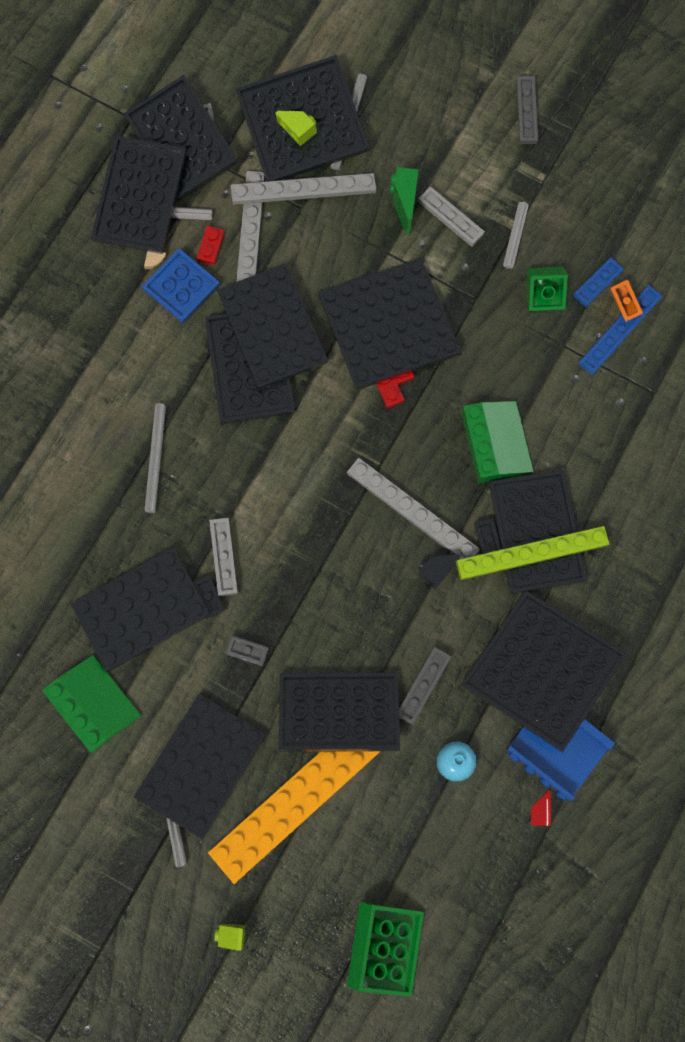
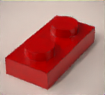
(210, 245)

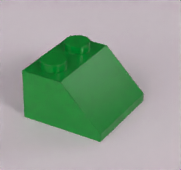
(546, 288)

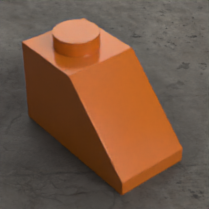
(626, 300)

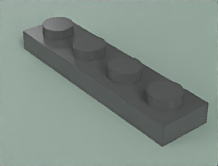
(527, 110)
(423, 685)

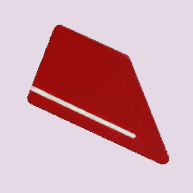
(542, 811)

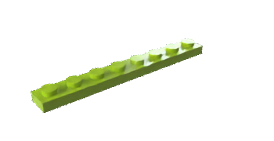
(532, 553)

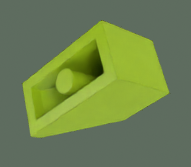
(297, 125)
(230, 936)

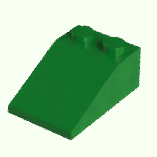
(404, 189)

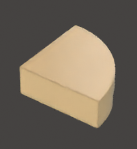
(154, 259)

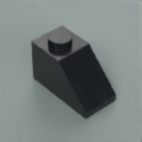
(437, 568)

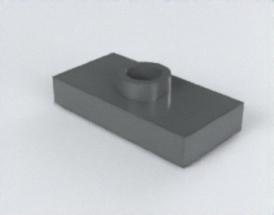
(247, 650)

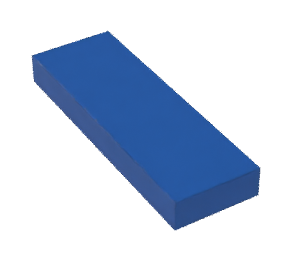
(598, 282)

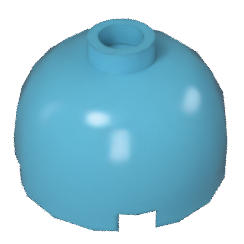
(456, 761)

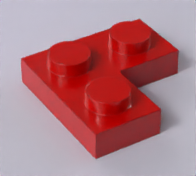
(390, 391)

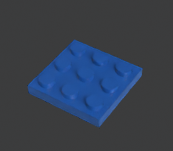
(180, 285)

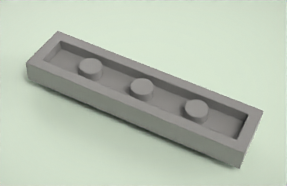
(451, 216)
(223, 557)

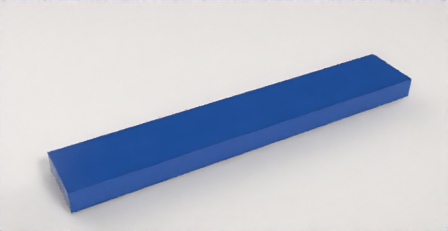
(618, 332)

